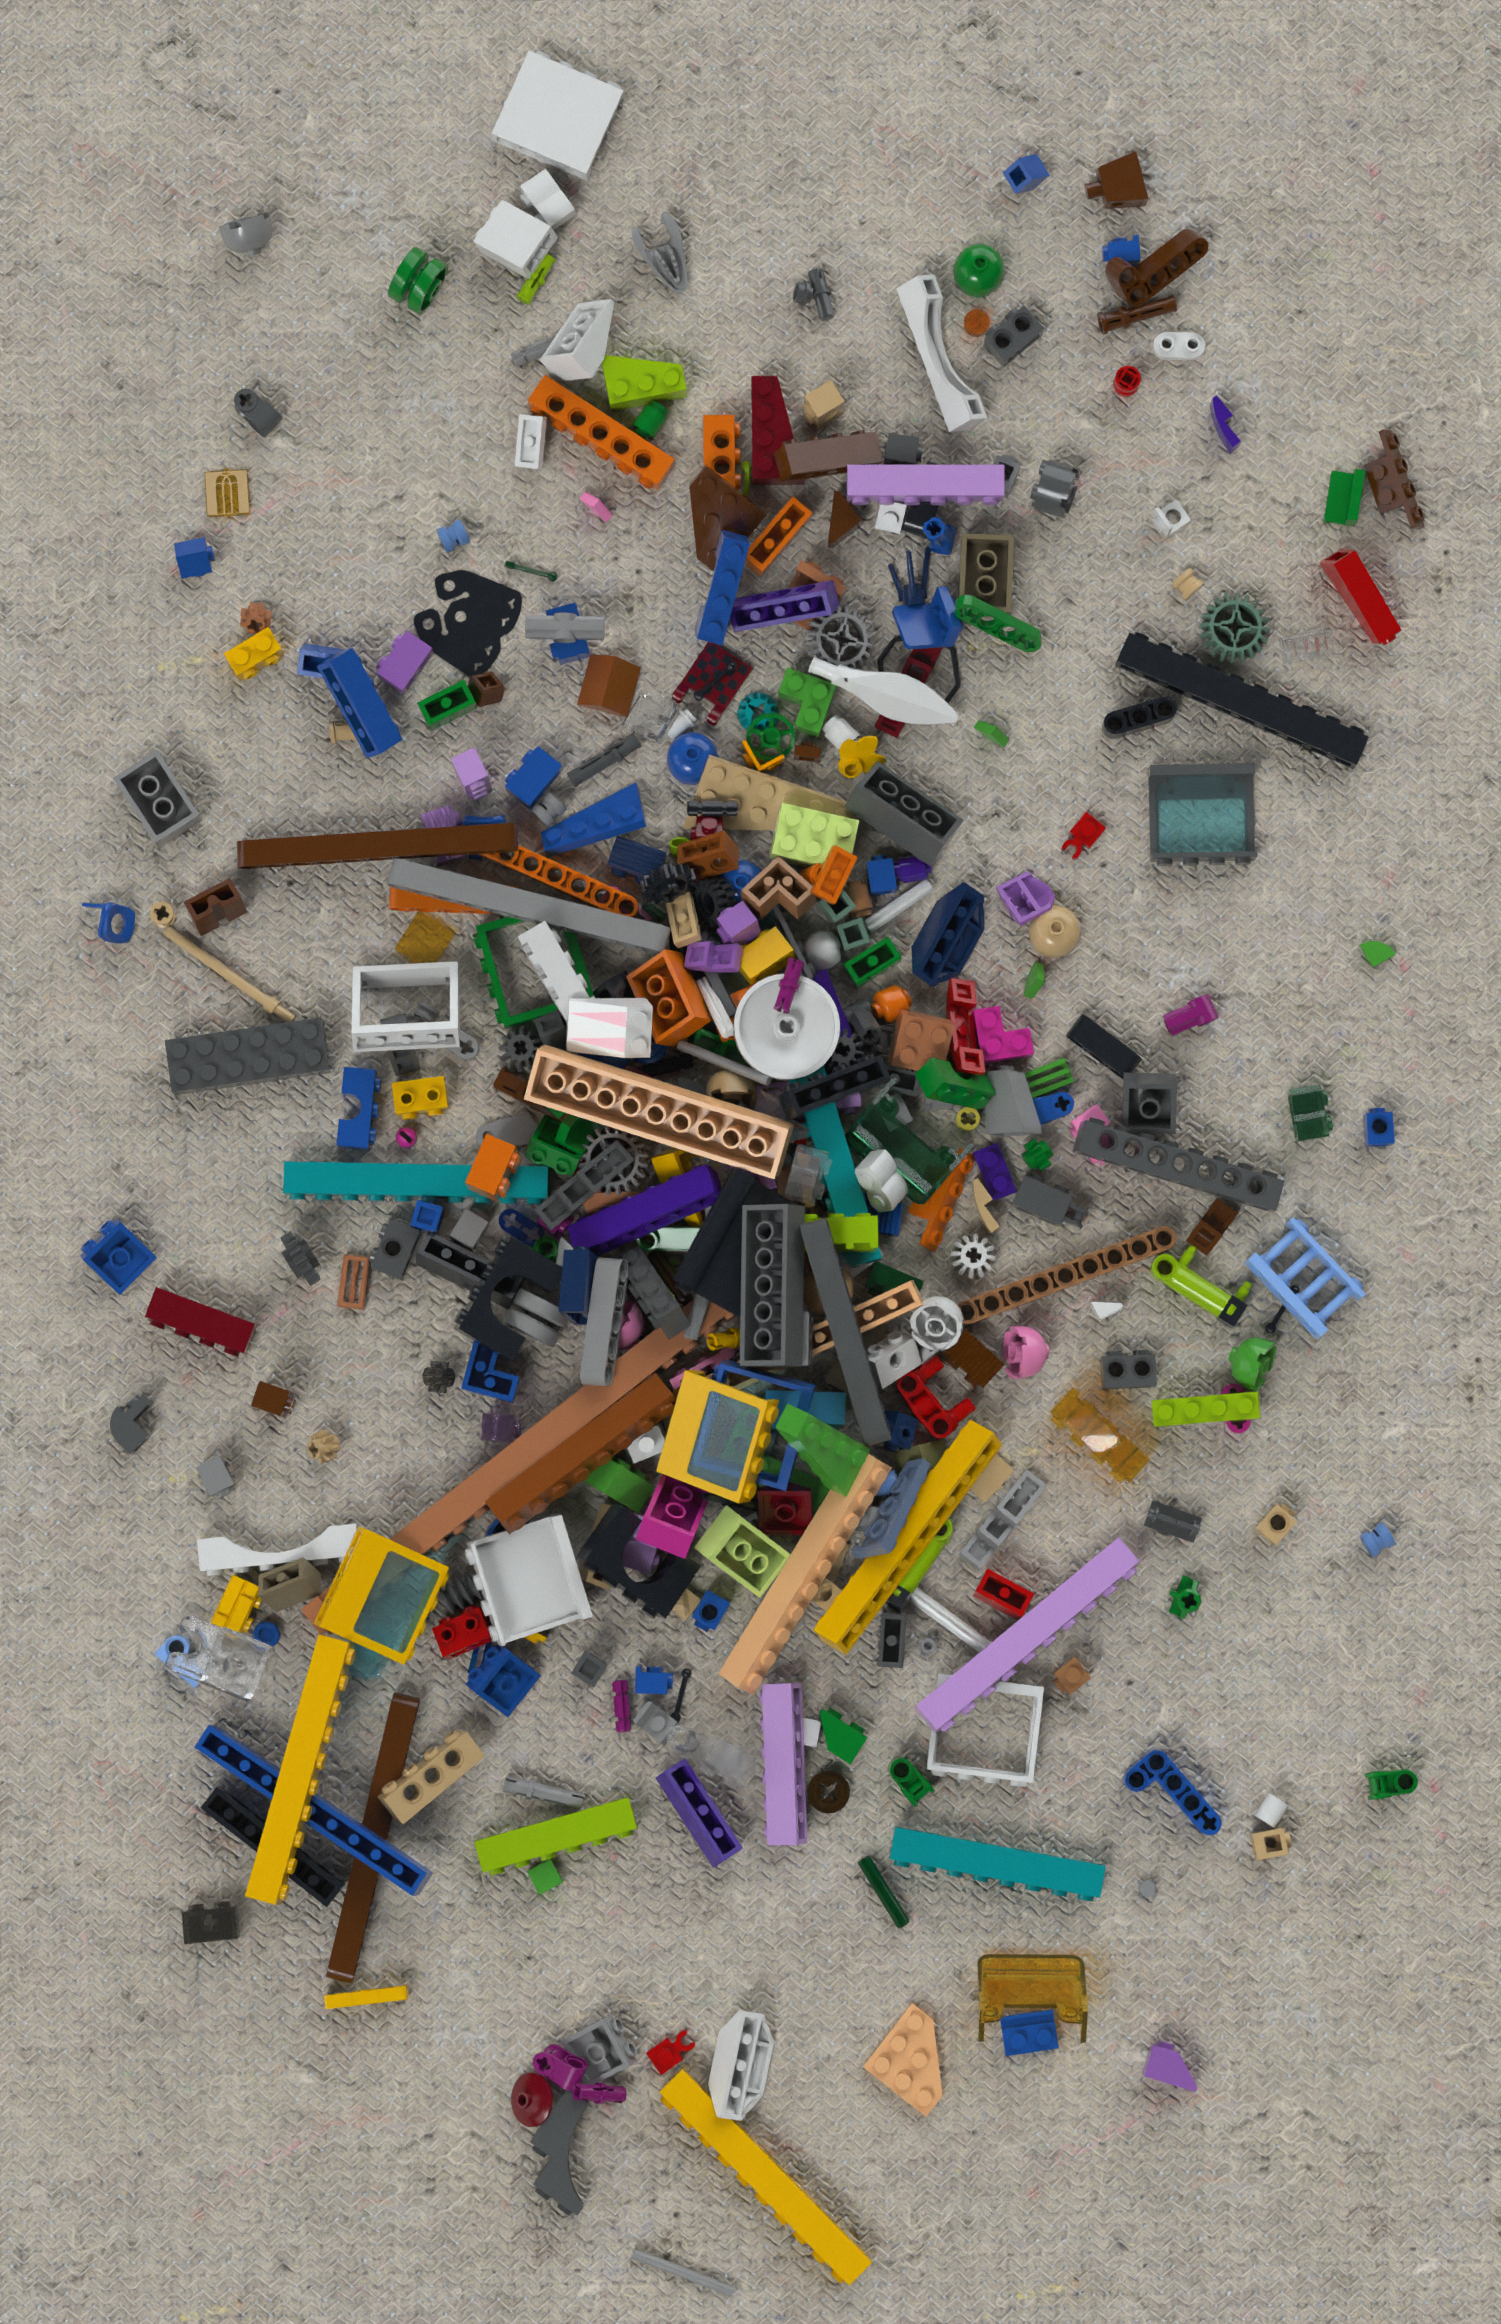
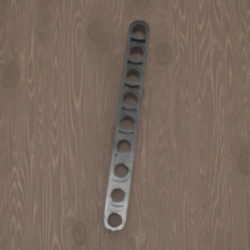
(845, 1331)

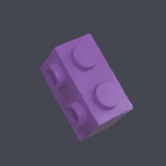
(404, 661)
(737, 925)

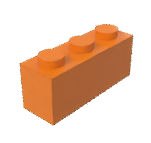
(777, 536)

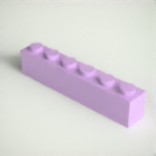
(925, 484)
(783, 1764)

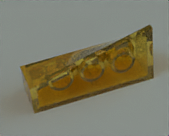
(1098, 1436)

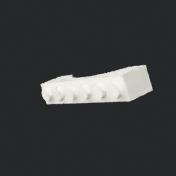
(923, 306)
(223, 1553)

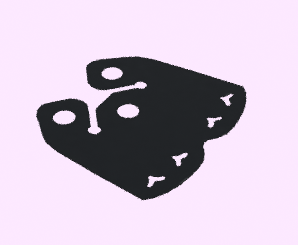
(483, 623)

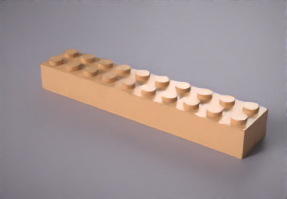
(659, 1111)

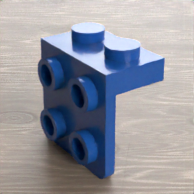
(929, 624)

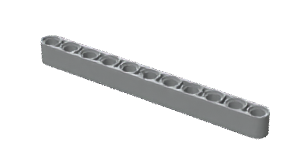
(528, 906)

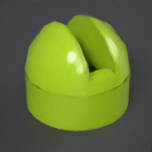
(673, 845)

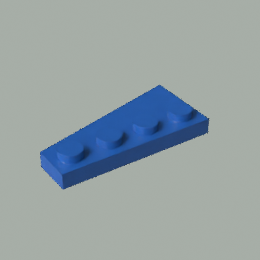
(603, 820)

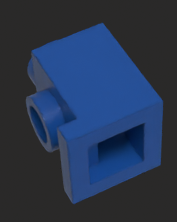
(1124, 249)
(653, 1681)

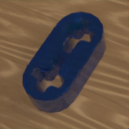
(525, 1222)

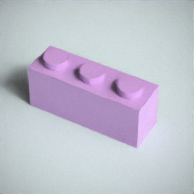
(472, 774)

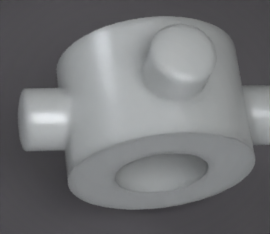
(927, 1645)
(1147, 1888)

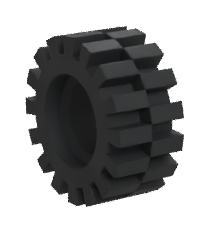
(708, 891)

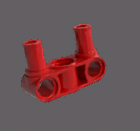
(926, 1406)

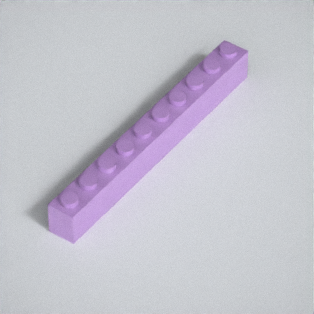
(1027, 1635)

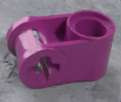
(563, 2066)

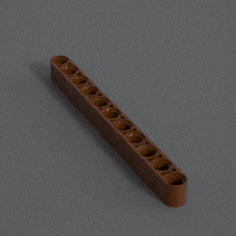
(377, 846)
(377, 1818)

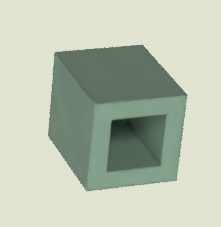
(853, 933)

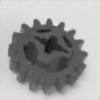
(300, 1258)

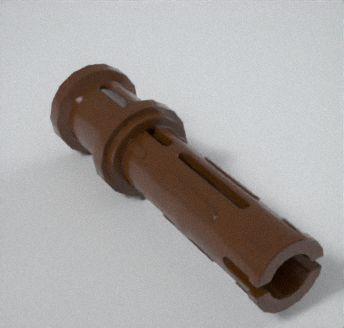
(1125, 316)

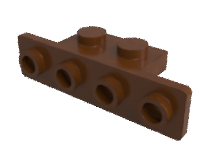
(1391, 483)

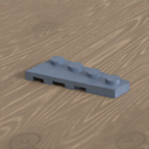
(893, 1511)

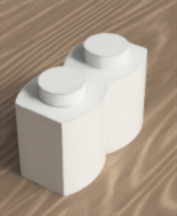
(547, 200)
(881, 1180)

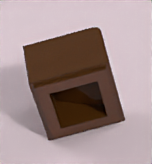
(486, 689)

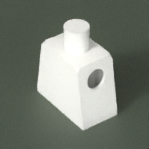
(646, 1445)

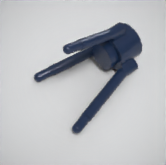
(912, 592)

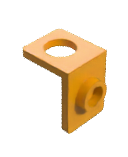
(751, 760)

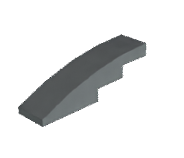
(584, 1185)

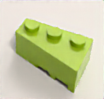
(640, 381)
(851, 1233)

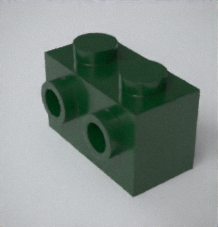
(884, 1278)

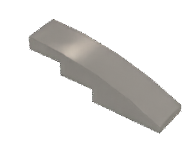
(1002, 1520)

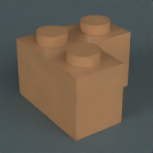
(778, 885)

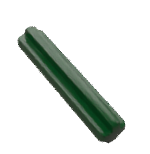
(883, 1891)

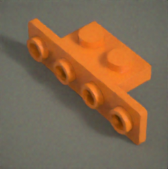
(940, 1206)

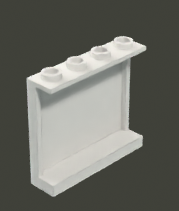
(557, 114)
(528, 1579)

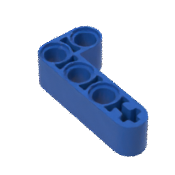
(1178, 1795)

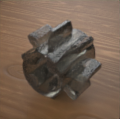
(438, 1377)

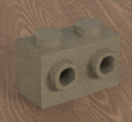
(289, 1584)

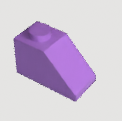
(1168, 2066)

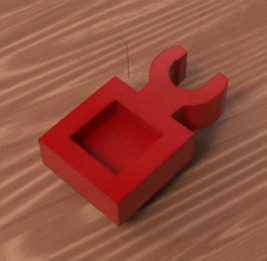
(1085, 833)
(667, 2054)

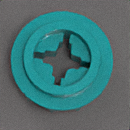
(756, 700)

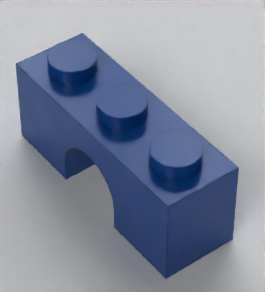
(358, 1132)

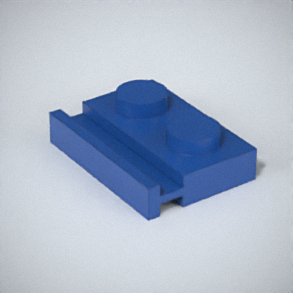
(1029, 2032)

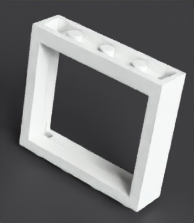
(406, 1035)
(994, 1775)

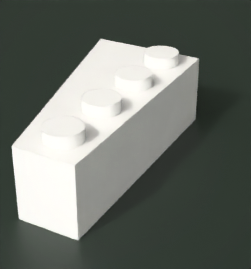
(553, 966)

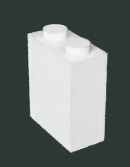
(515, 239)

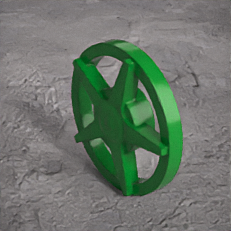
(770, 735)

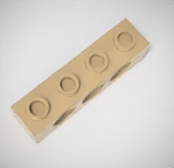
(466, 1756)

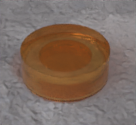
(976, 323)

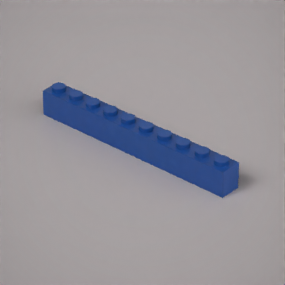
(325, 1816)

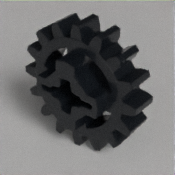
(667, 883)

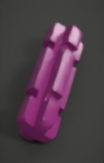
(621, 1706)

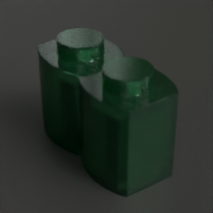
(1309, 1113)

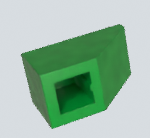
(841, 1738)

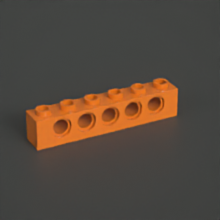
(550, 391)

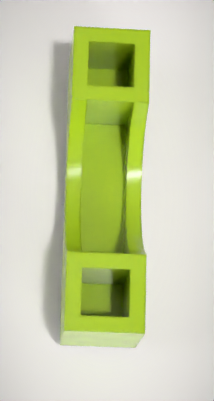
(1206, 1409)

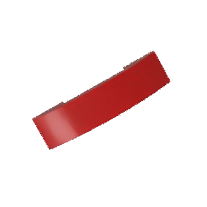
(963, 1045)

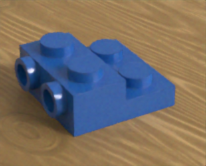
(117, 1255)
(502, 1679)

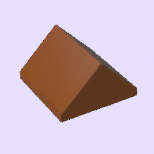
(609, 685)

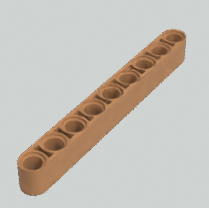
(1079, 1276)

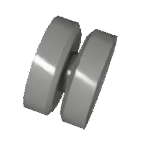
(535, 1319)

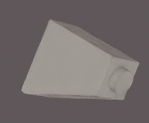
(1012, 1108)

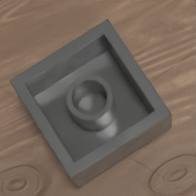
(1150, 1102)

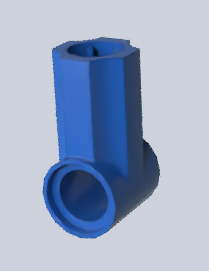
(940, 536)

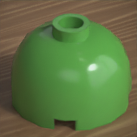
(1252, 1361)

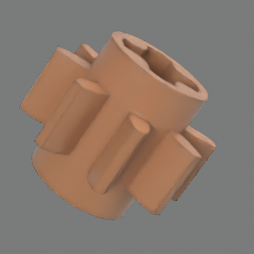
(255, 618)

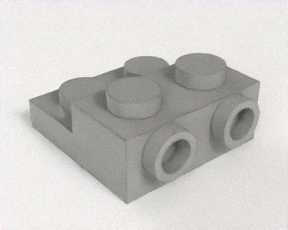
(602, 2048)

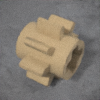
(323, 1446)

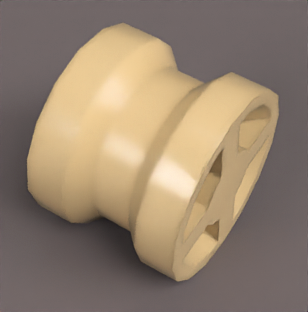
(1187, 584)

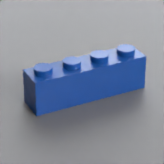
(359, 702)

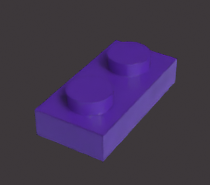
(994, 1172)

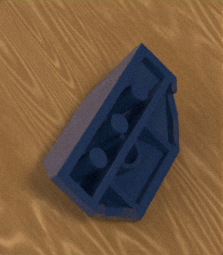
(948, 935)

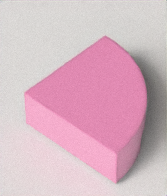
(596, 506)

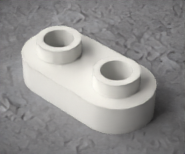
(1179, 346)

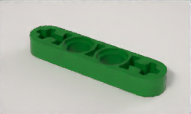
(973, 609)

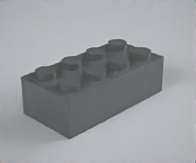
(903, 813)

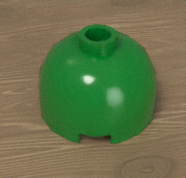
(978, 270)

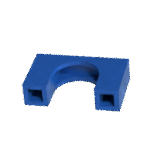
(729, 564)

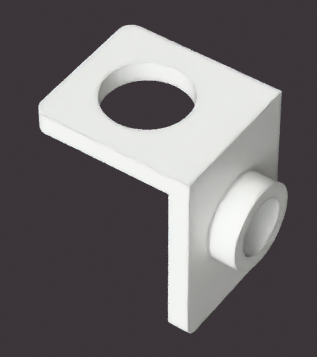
(1161, 522)

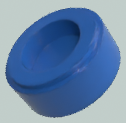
(267, 1633)

